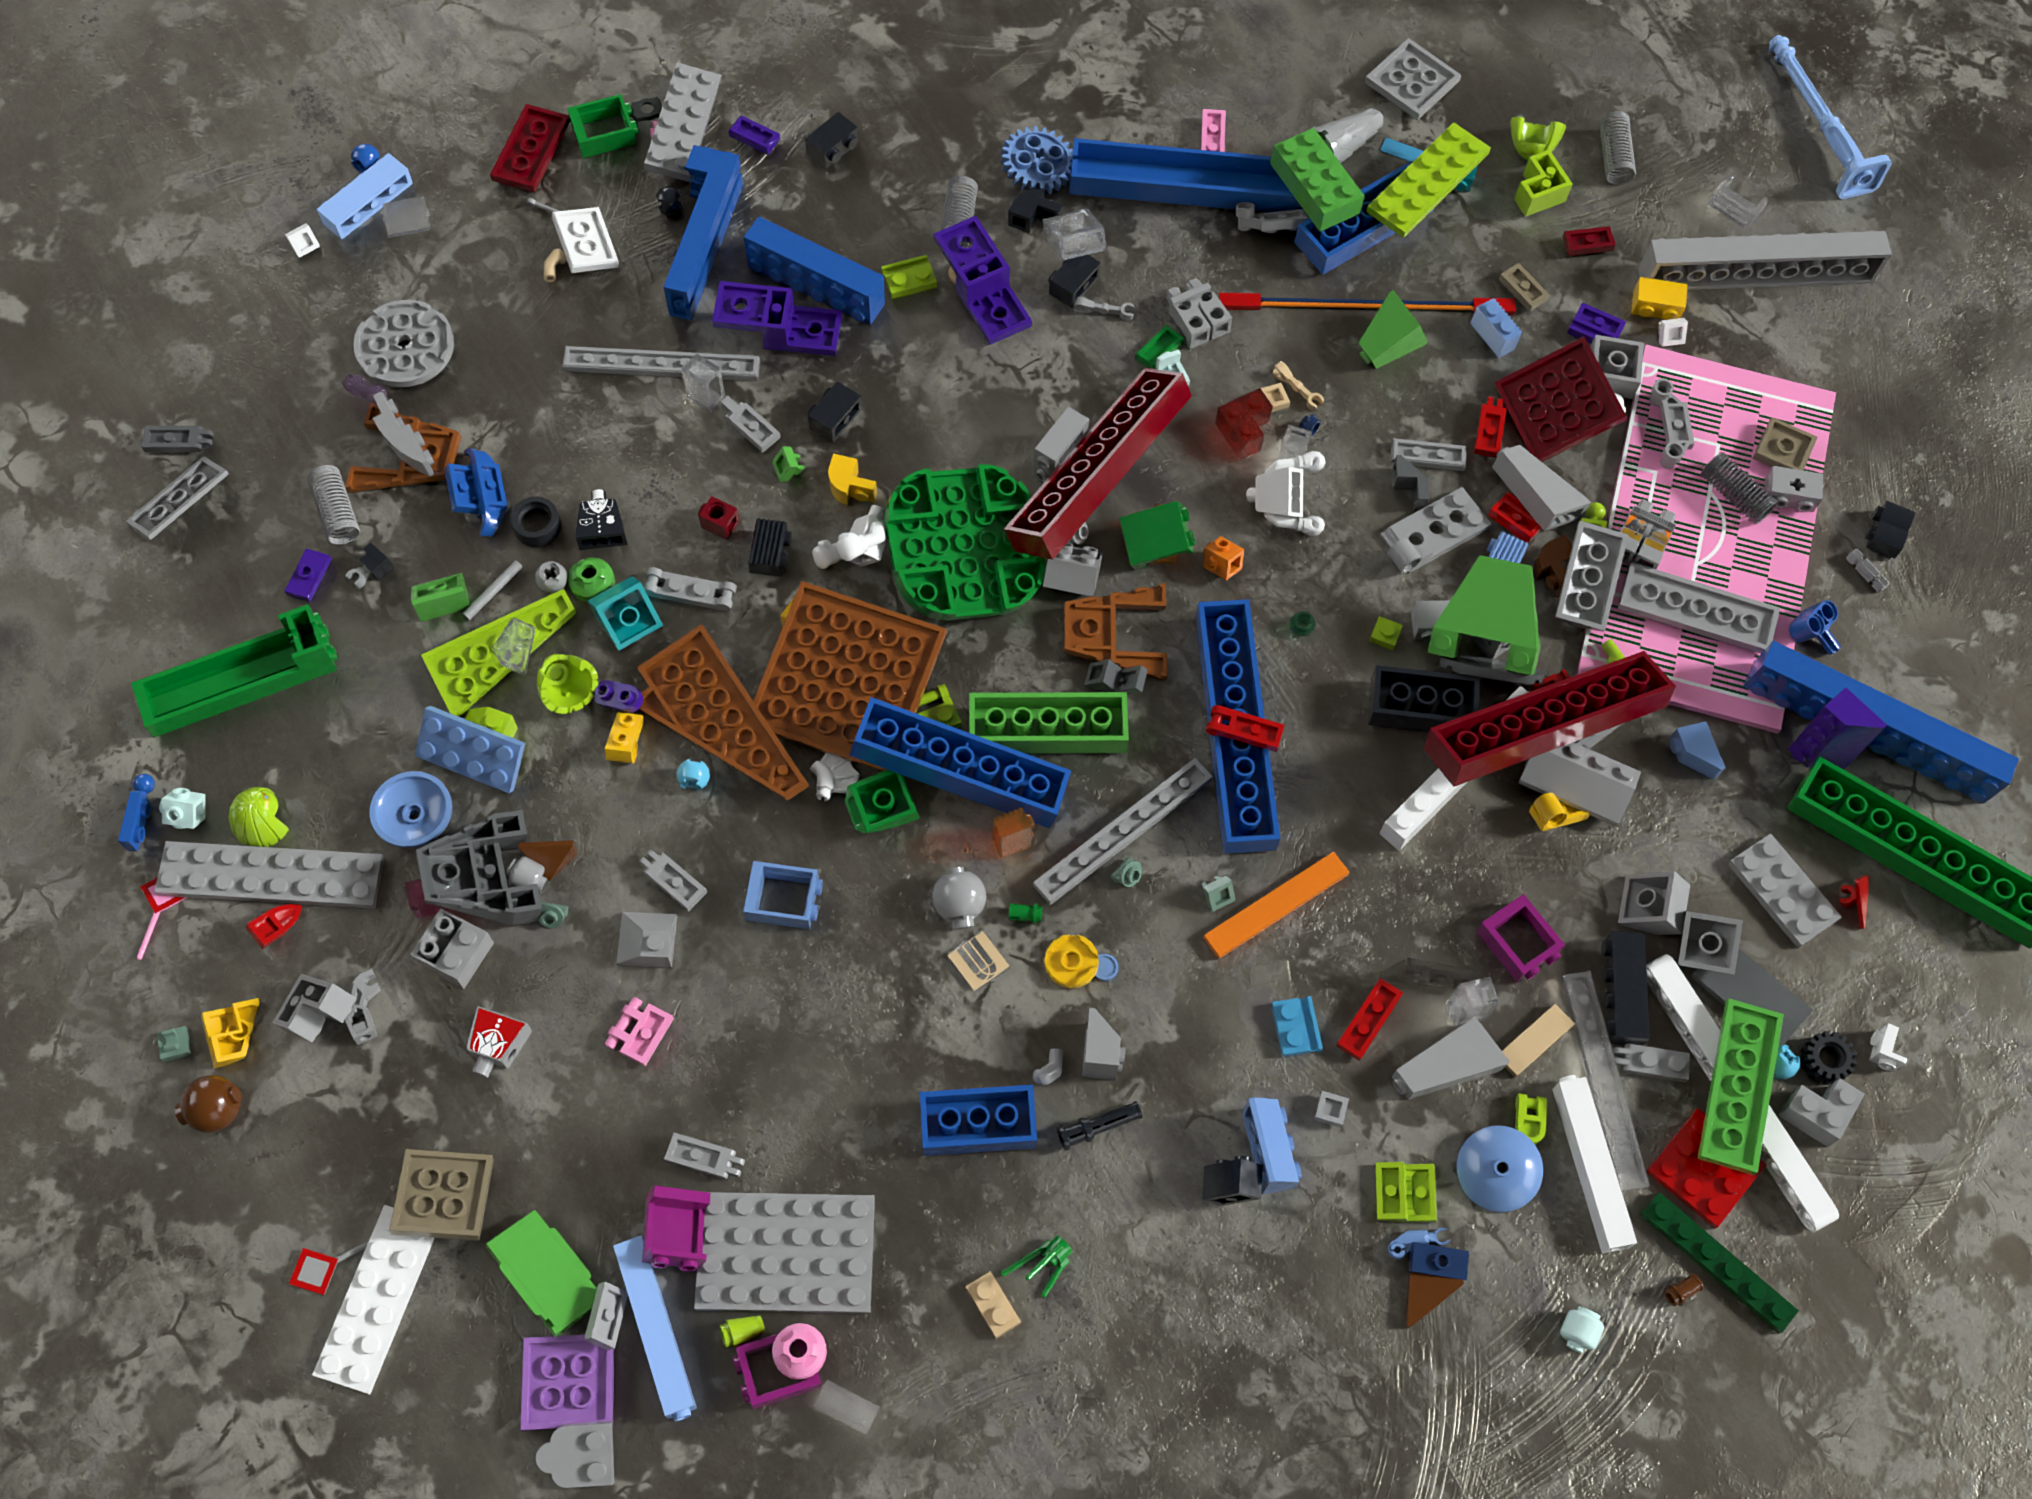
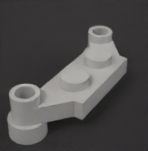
(1270, 221)
(1675, 422)

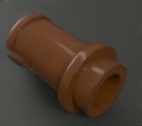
(1683, 1290)

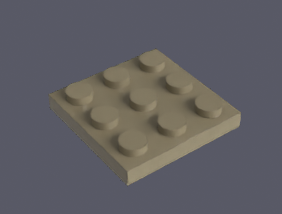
(442, 1194)

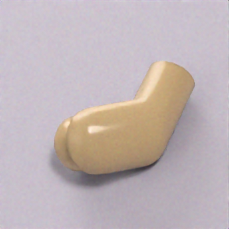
(551, 263)

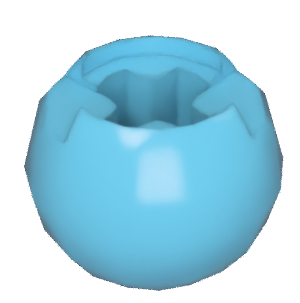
(693, 775)
(1786, 1063)

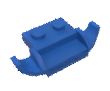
(478, 490)

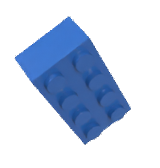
(978, 1120)

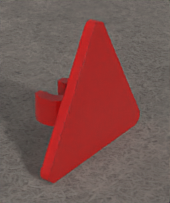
(1858, 896)

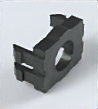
(639, 116)

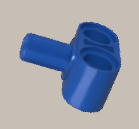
(1816, 623)

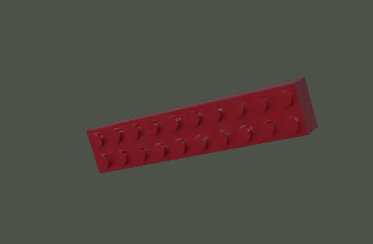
(1098, 463)
(1548, 718)

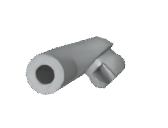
(1050, 1071)

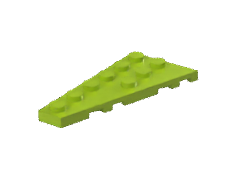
(468, 666)

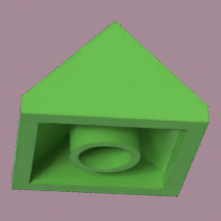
(440, 597)

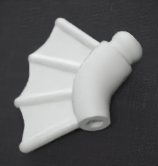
(833, 775)

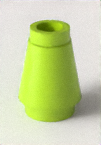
(741, 1330)

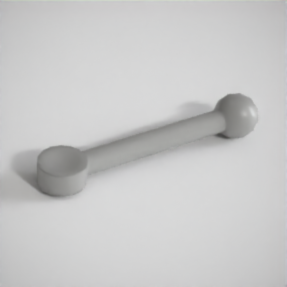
(533, 203)

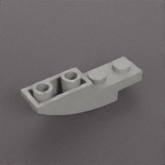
(402, 437)

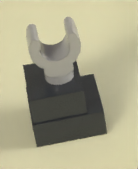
(373, 562)

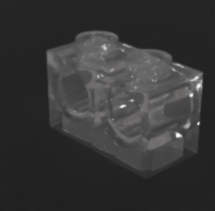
(1472, 1000)

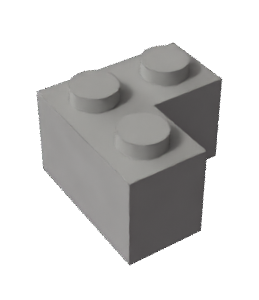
(310, 1005)
(1824, 1116)

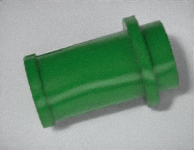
(1026, 913)

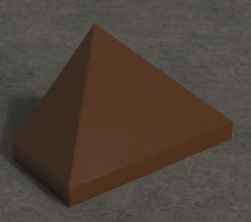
(550, 854)

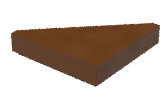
(1426, 1293)

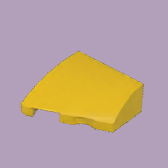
(229, 1031)

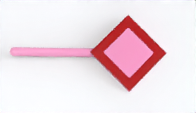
(158, 903)

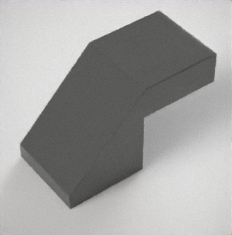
(1410, 478)
(1109, 677)

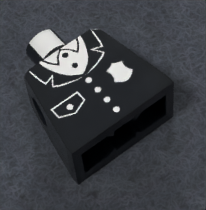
(599, 523)

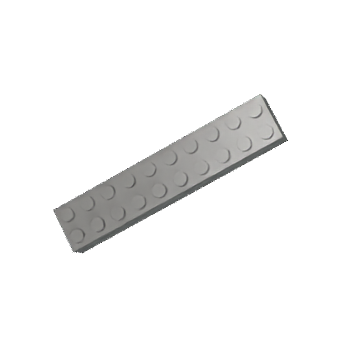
(1768, 260)

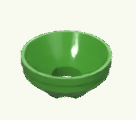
(585, 588)

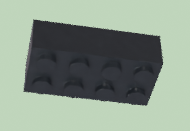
(1420, 698)

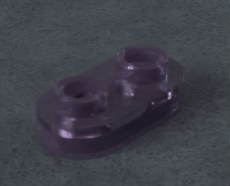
(362, 389)

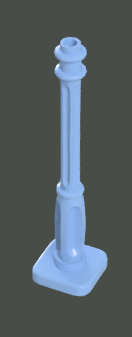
(1861, 174)

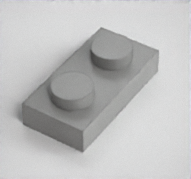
(606, 1316)

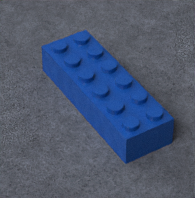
(1348, 238)
(814, 270)

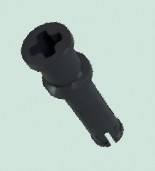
(1086, 1129)

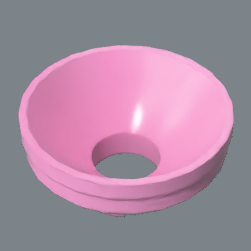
(809, 1363)

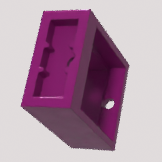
(1505, 954)
(749, 1391)

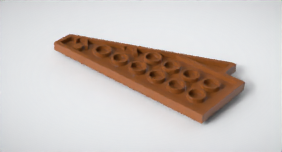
(707, 704)

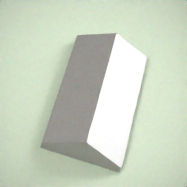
(176, 498)
(1591, 577)

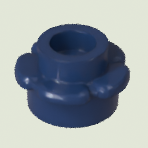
(1310, 423)

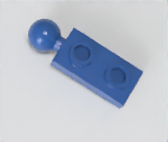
(137, 810)

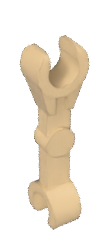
(1284, 374)

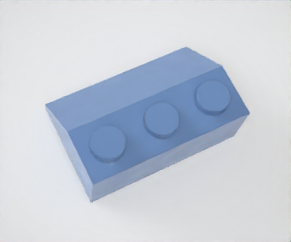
(1271, 1144)

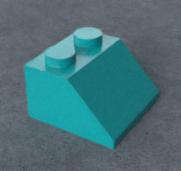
(625, 612)

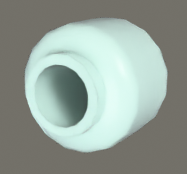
(1582, 1329)

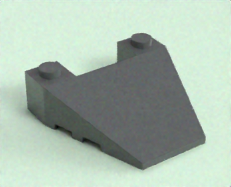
(469, 872)

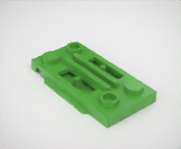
(544, 1272)

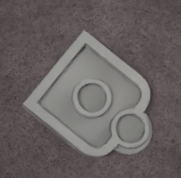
(579, 1455)

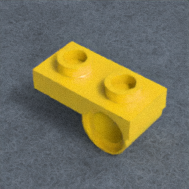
(623, 738)
(1551, 813)

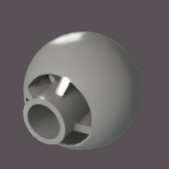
(959, 897)

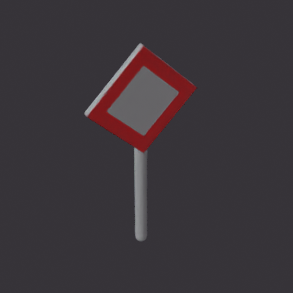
(316, 1269)

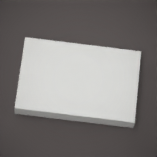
(585, 240)

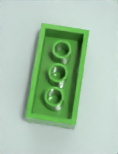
(1317, 179)

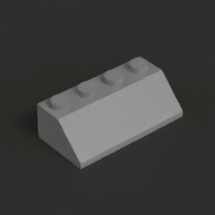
(1583, 780)

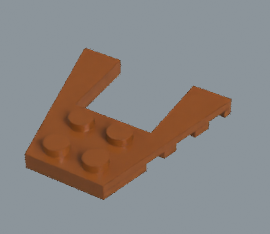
(439, 441)
(1092, 628)

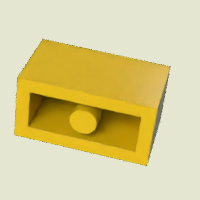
(1659, 299)

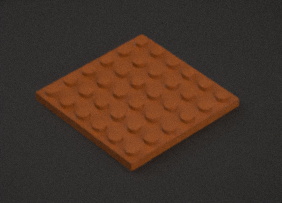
(835, 659)

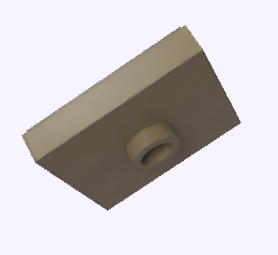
(1784, 446)

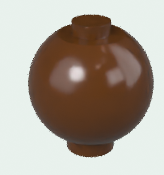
(209, 1104)

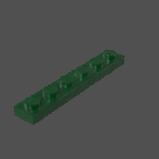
(1719, 1263)

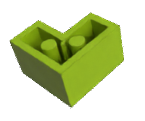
(1544, 184)

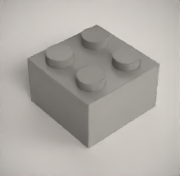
(1620, 362)

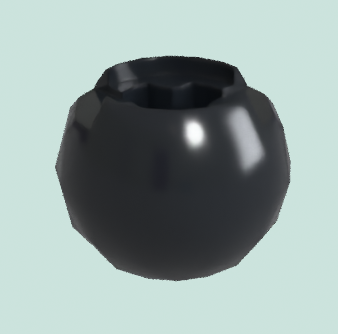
(669, 201)

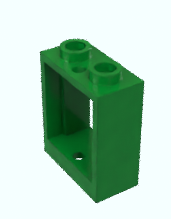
(600, 110)

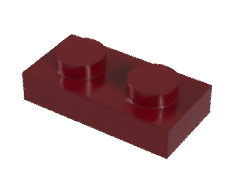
(1589, 241)

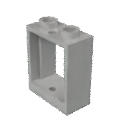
(1059, 443)

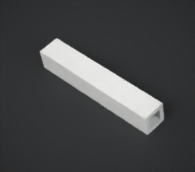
(1594, 1164)

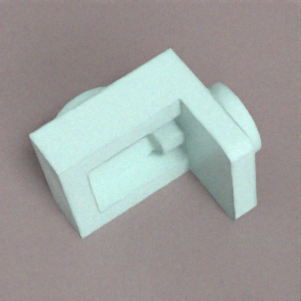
(1171, 362)

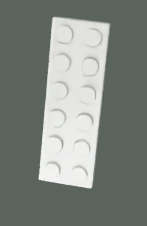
(373, 1307)

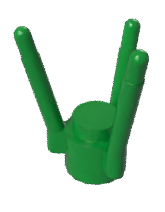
(1055, 1253)

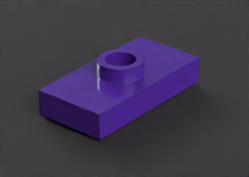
(754, 135)
(308, 575)

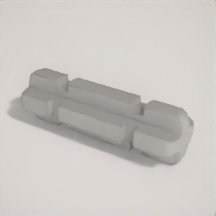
(1867, 570)

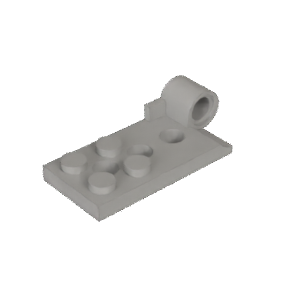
(1410, 556)

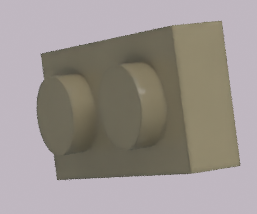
(1524, 287)

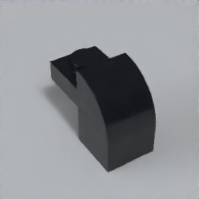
(1031, 207)

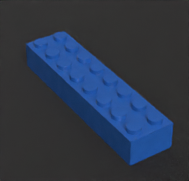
(959, 762)

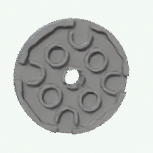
(401, 320)

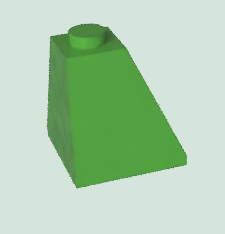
(1391, 333)

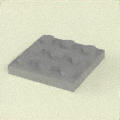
(1412, 79)

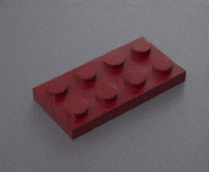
(530, 148)

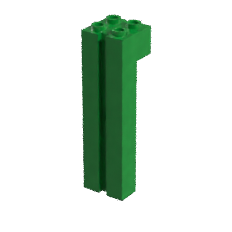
(237, 673)

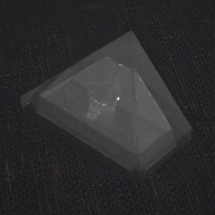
(515, 645)

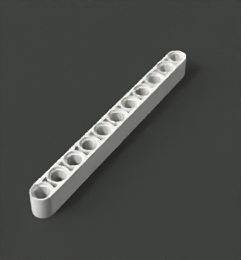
(1778, 1149)

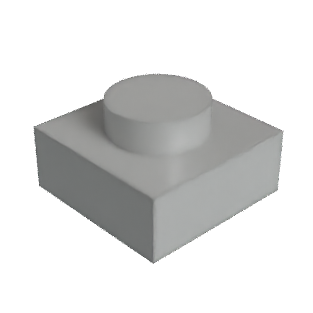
(1331, 1109)

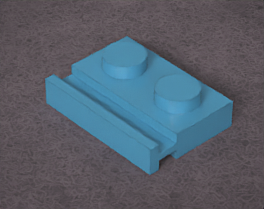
(1296, 1026)

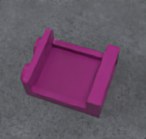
(674, 1228)

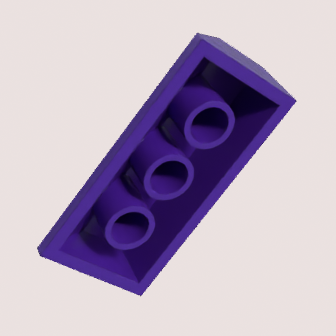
(1838, 732)

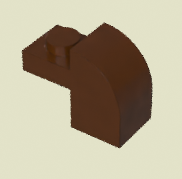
(1552, 563)

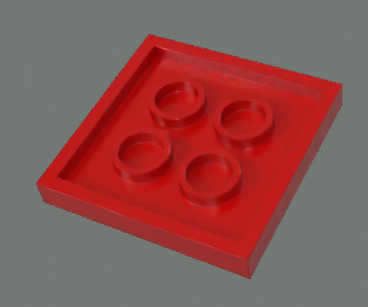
(1699, 1184)

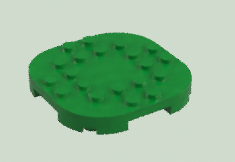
(953, 545)

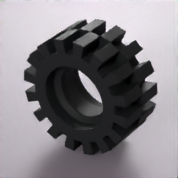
(1841, 1050)

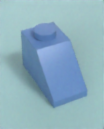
(1697, 749)

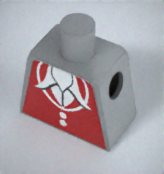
(495, 1040)

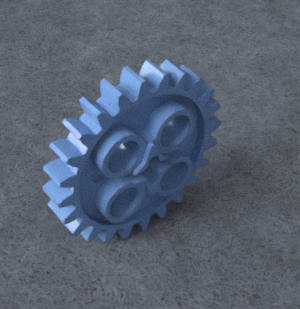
(1037, 159)

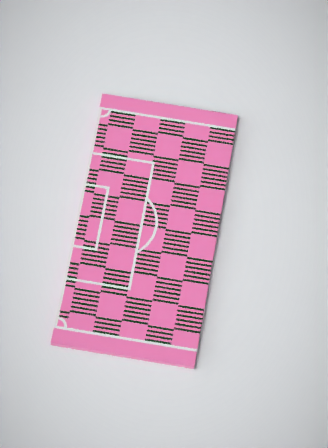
(1712, 537)

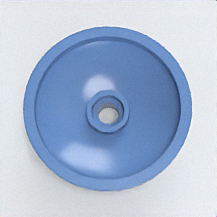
(401, 799)
(1479, 1173)

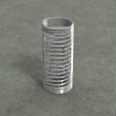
(1619, 154)
(960, 197)
(337, 524)

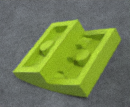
(1406, 1192)

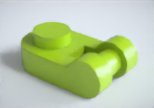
(1531, 1125)

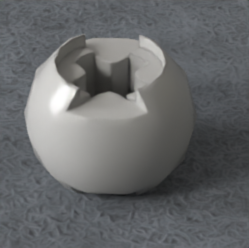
(547, 570)

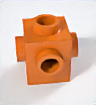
(1223, 558)

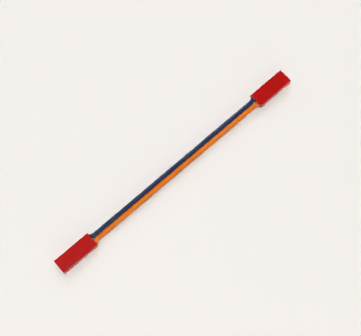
(1254, 301)

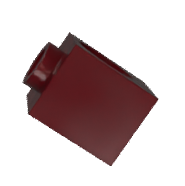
(722, 526)

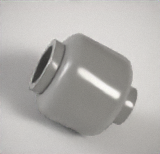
(525, 872)

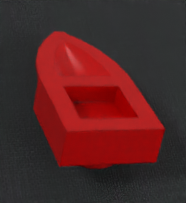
(273, 924)

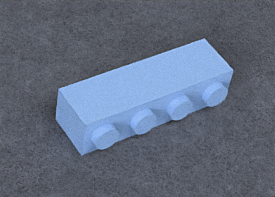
(364, 196)

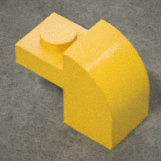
(846, 484)

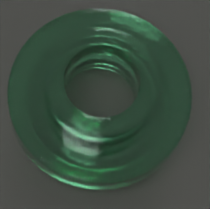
(1302, 617)

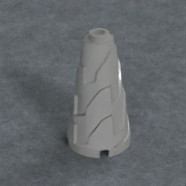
(1350, 132)

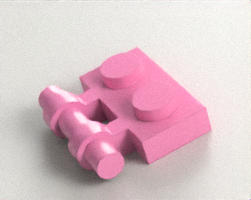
(645, 1035)

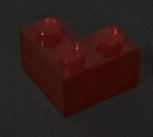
(1242, 420)

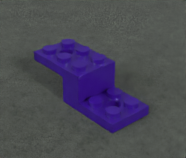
(982, 280)
(774, 314)

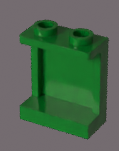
(1157, 533)

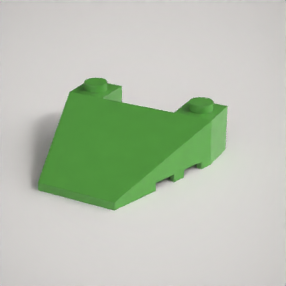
(1496, 605)

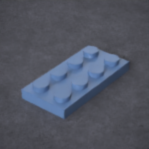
(469, 749)

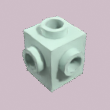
(182, 808)

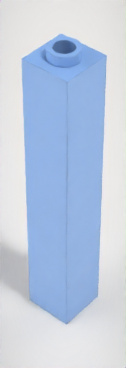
(655, 1330)

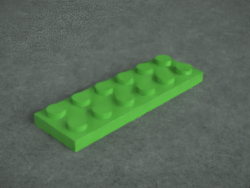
(1741, 1087)

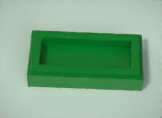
(1164, 341)

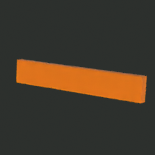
(1276, 905)

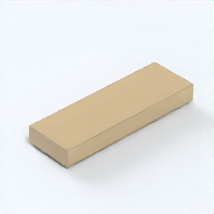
(1536, 1039)

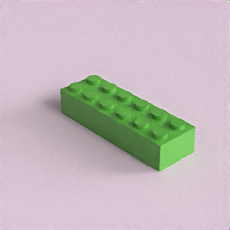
(1052, 721)

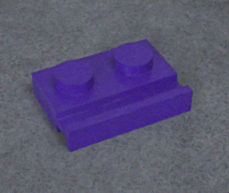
(1594, 322)

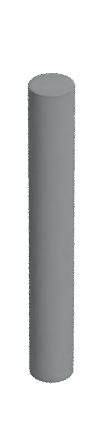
(492, 590)

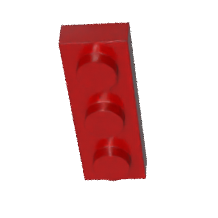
(1369, 1019)

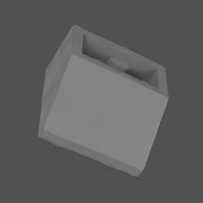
(1074, 570)
(452, 948)

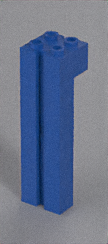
(717, 190)

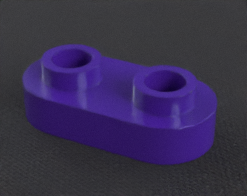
(615, 696)

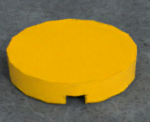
(1071, 961)

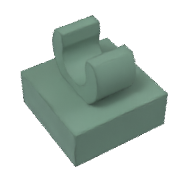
(1219, 893)
(174, 1043)

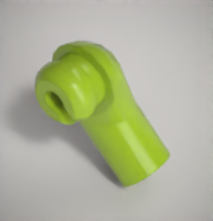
(1612, 651)

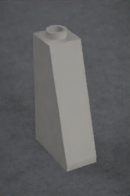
(1539, 488)
(1455, 1059)

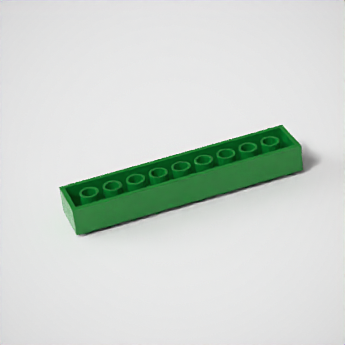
(1917, 848)

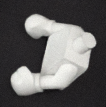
(1281, 493)
(860, 546)

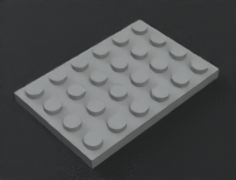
(787, 1253)

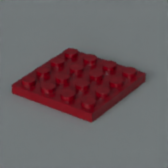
(1560, 400)

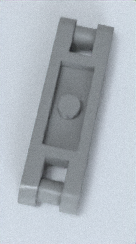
(689, 590)

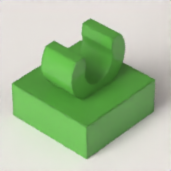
(786, 464)

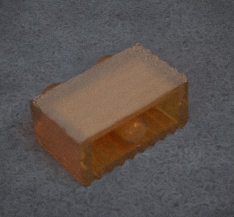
(1012, 832)

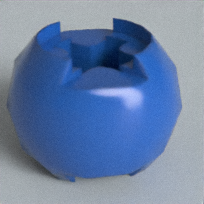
(364, 156)

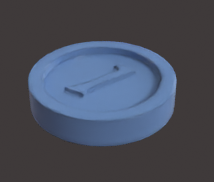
(1107, 967)

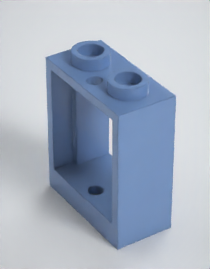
(764, 870)

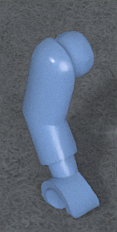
(1401, 1246)

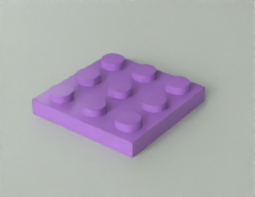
(565, 1382)

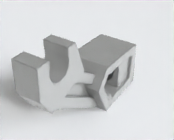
(364, 1030)

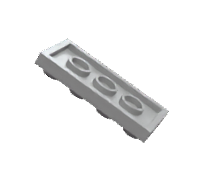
(1784, 890)

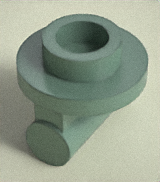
(1127, 873)
(552, 914)

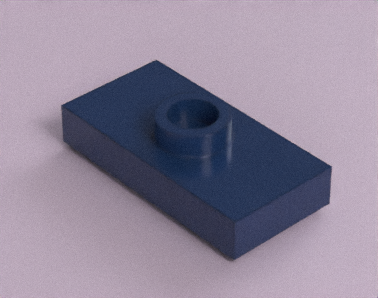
(1438, 1261)

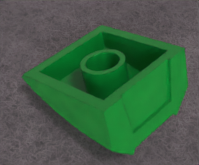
(880, 802)

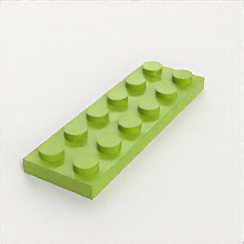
(1428, 180)

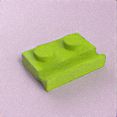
(909, 276)

